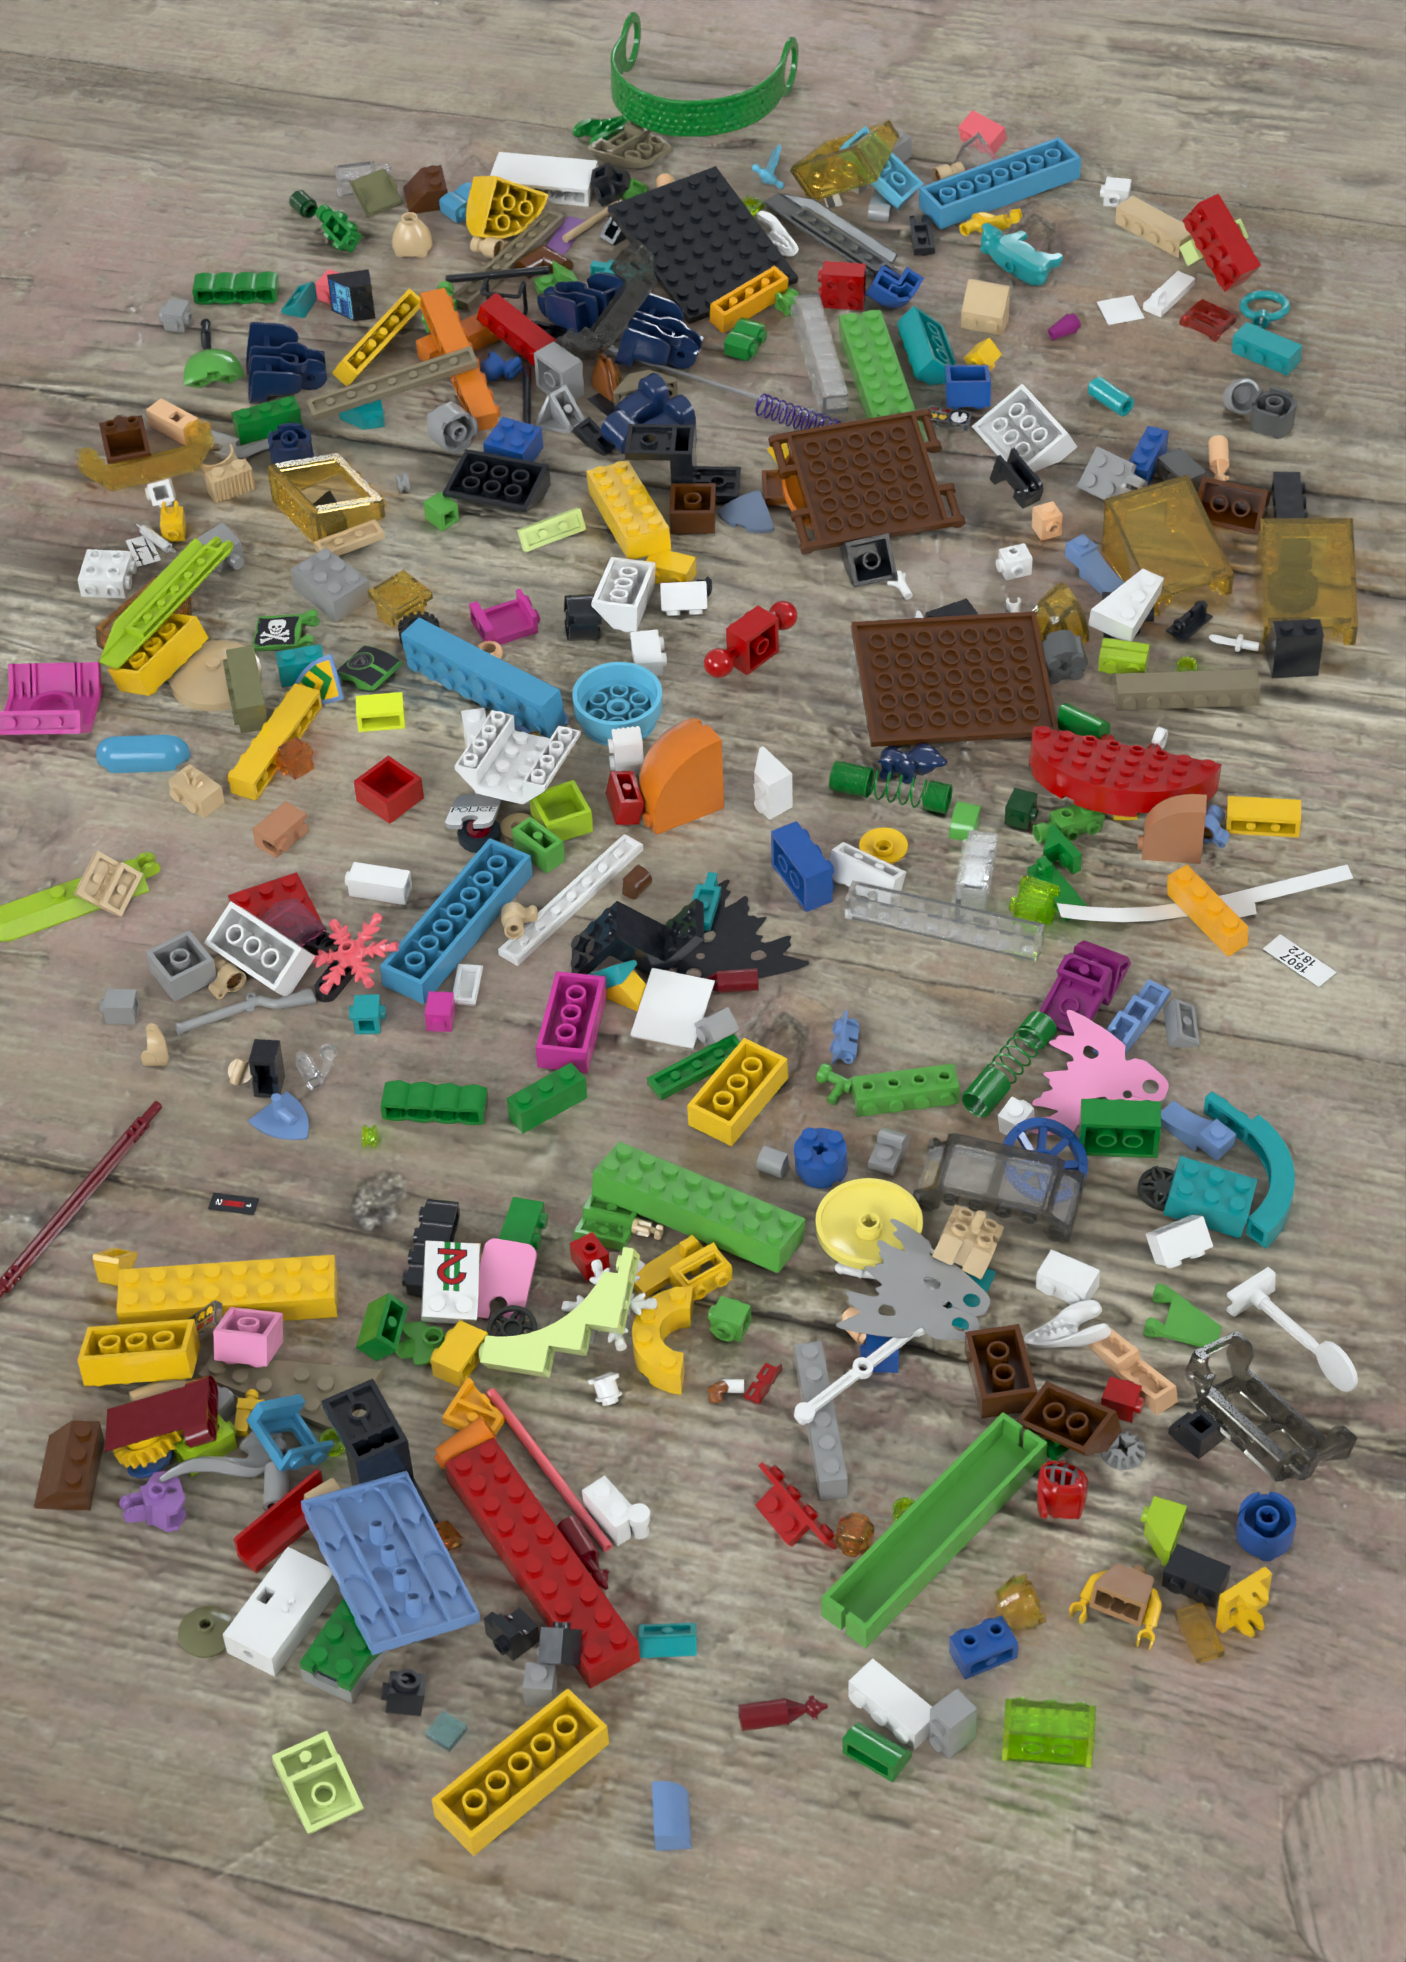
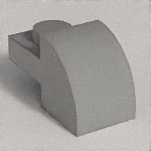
(889, 1151)

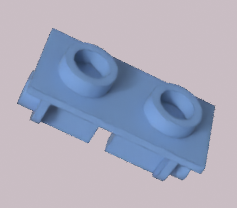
(845, 1032)

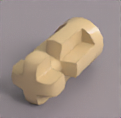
(645, 1228)

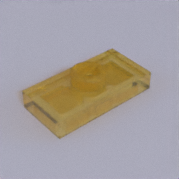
(1199, 1633)

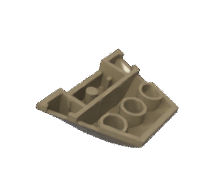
(631, 148)

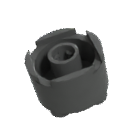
(1273, 412)
(1064, 656)

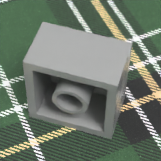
(558, 368)
(181, 965)

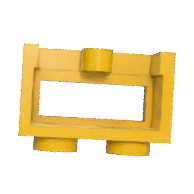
(707, 1281)

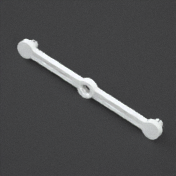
(805, 1412)

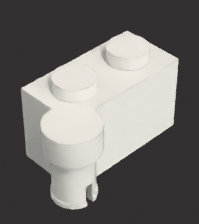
(614, 1512)

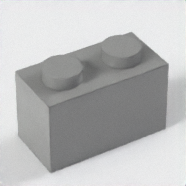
(952, 1724)

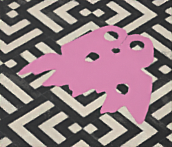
(1089, 1078)

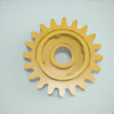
(147, 1450)

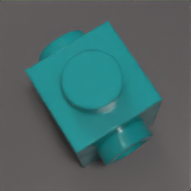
(367, 1014)

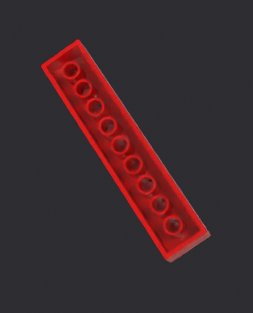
(541, 1559)

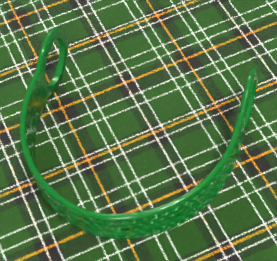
(695, 117)

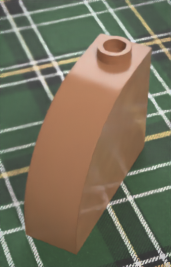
(1175, 830)

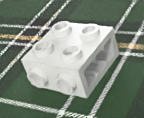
(106, 573)

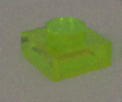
(754, 205)

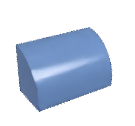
(671, 1816)

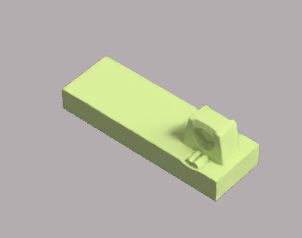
(551, 529)

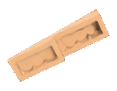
(1127, 1365)

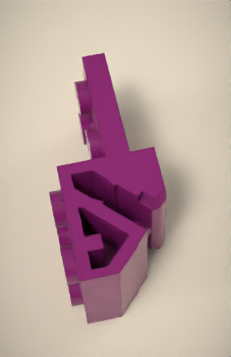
(1083, 983)

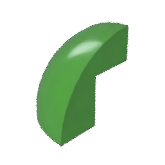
(212, 366)

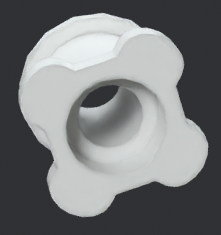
(606, 1388)

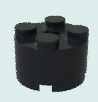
(581, 618)

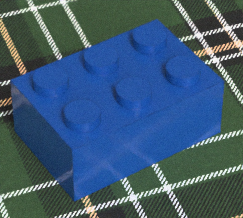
(802, 866)

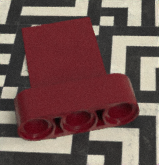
(185, 1408)

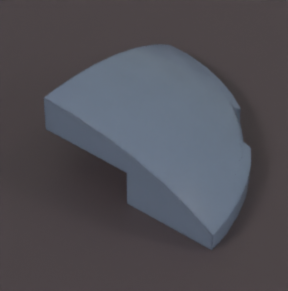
(748, 512)

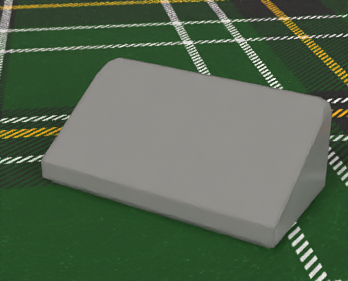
(1181, 1024)

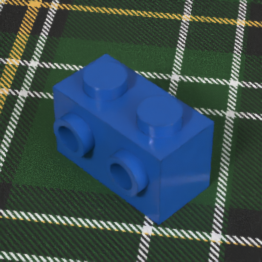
(983, 1646)

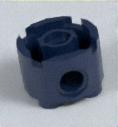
(290, 443)

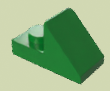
(1060, 848)

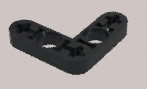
(321, 943)

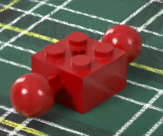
(751, 640)

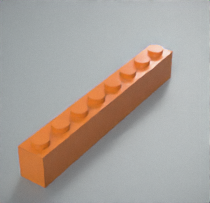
(450, 337)

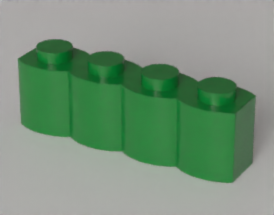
(232, 288)
(437, 1103)

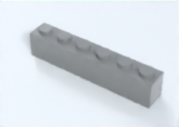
(823, 1430)

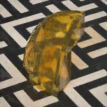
(1061, 611)

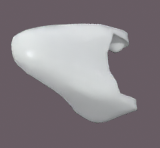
(778, 234)
(1063, 1329)

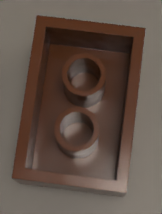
(999, 1370)

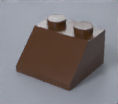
(425, 190)

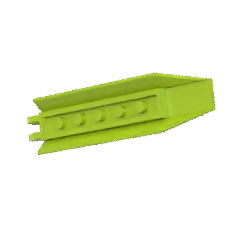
(162, 599)
(60, 904)

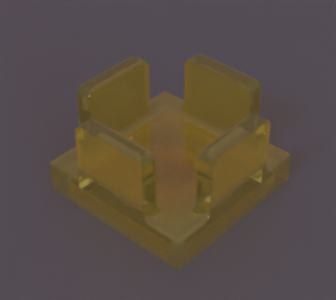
(399, 597)

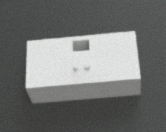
(280, 1611)

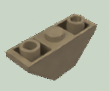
(630, 385)

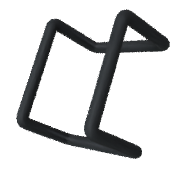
(522, 290)

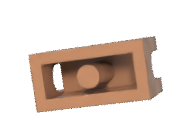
(280, 829)

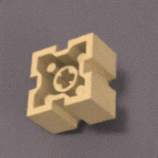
(968, 1240)

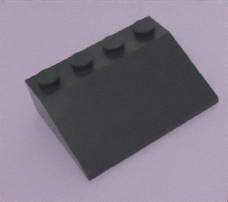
(498, 481)

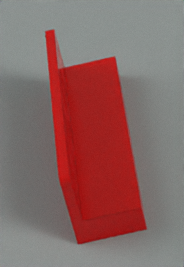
(276, 1527)

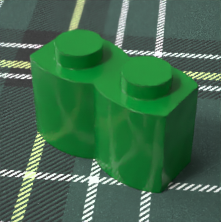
(745, 339)

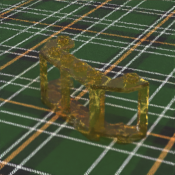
(152, 468)

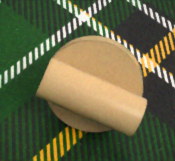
(239, 1071)

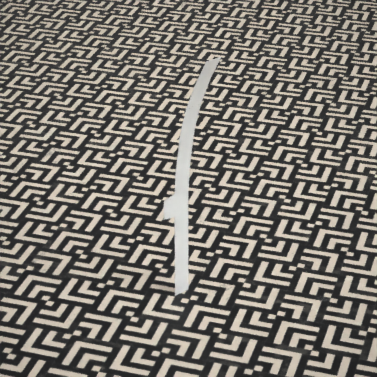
(1240, 902)

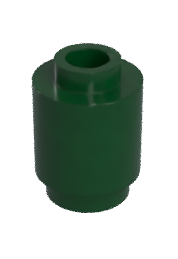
(303, 204)

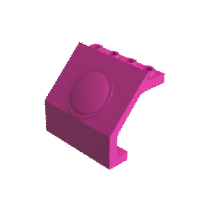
(52, 698)

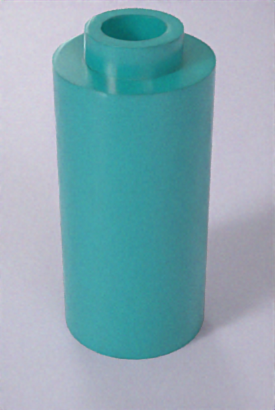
(1110, 396)

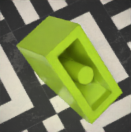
(1163, 1526)

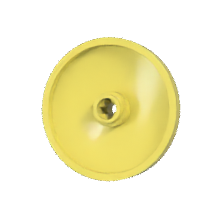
(861, 1214)

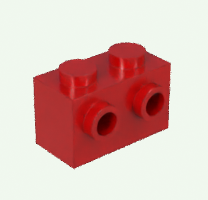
(624, 798)

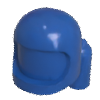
(495, 367)

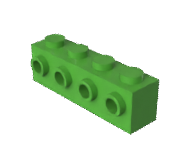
(905, 1090)

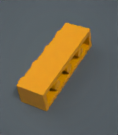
(747, 299)
(1207, 910)

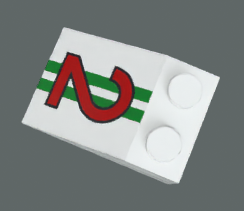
(450, 1282)

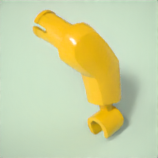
(1000, 221)

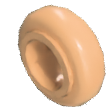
(492, 646)

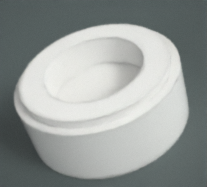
(1160, 737)

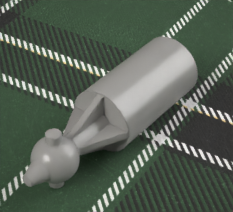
(275, 1482)

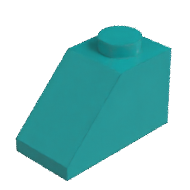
(365, 416)

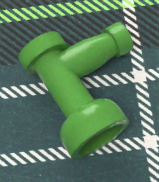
(841, 1083)

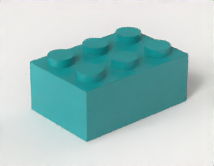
(1210, 1192)

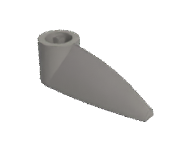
(879, 208)

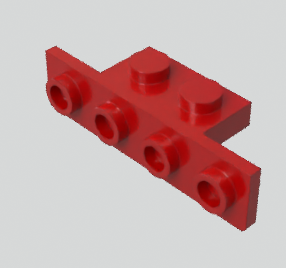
(788, 1513)

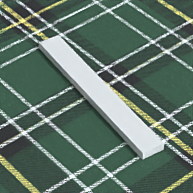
(571, 899)

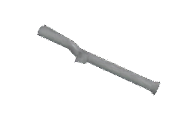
(296, 999)

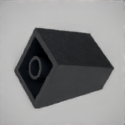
(1294, 648)

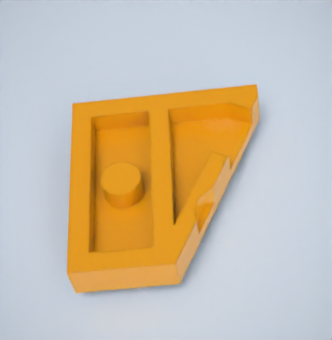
(468, 1406)

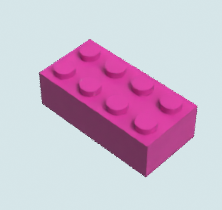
(571, 1021)

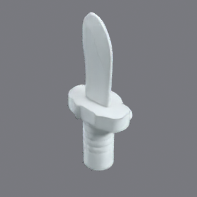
(1239, 643)

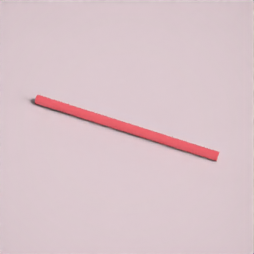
(549, 1470)

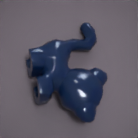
(919, 761)

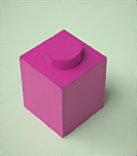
(440, 1011)

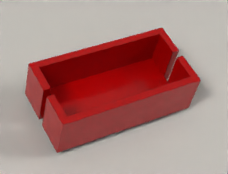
(1221, 242)

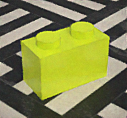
(380, 712)

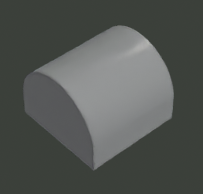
(773, 1162)

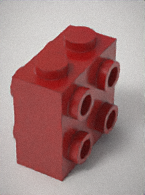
(842, 285)

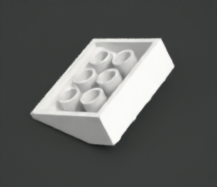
(1026, 426)

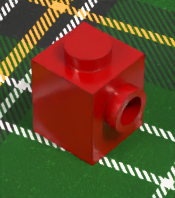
(585, 1251)
(1124, 1398)

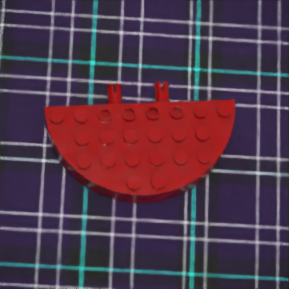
(1115, 775)

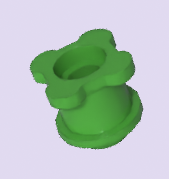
(785, 300)

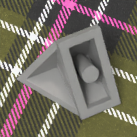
(559, 412)

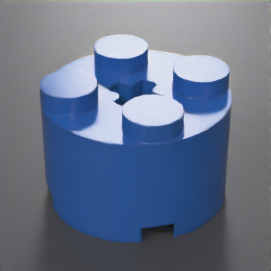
(820, 1157)
(1266, 1525)

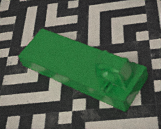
(1047, 872)

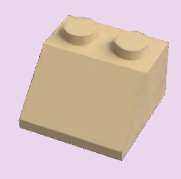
(985, 307)

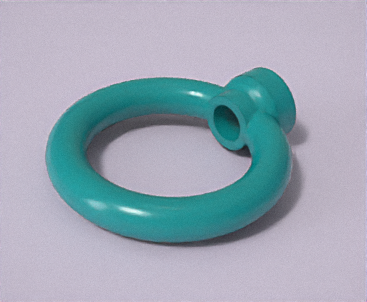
(1268, 317)

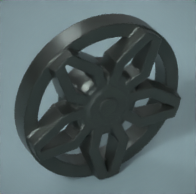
(1159, 1188)
(511, 1326)

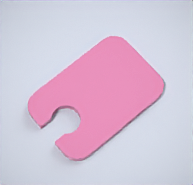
(505, 1273)

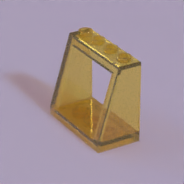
(834, 171)
(317, 522)

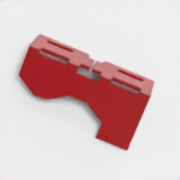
(764, 1383)

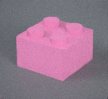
(248, 1337)

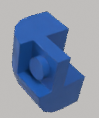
(892, 289)

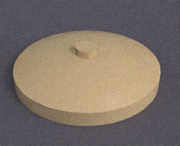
(202, 678)

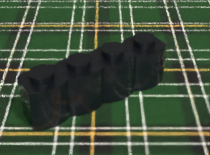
(438, 1223)

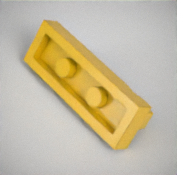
(656, 1273)

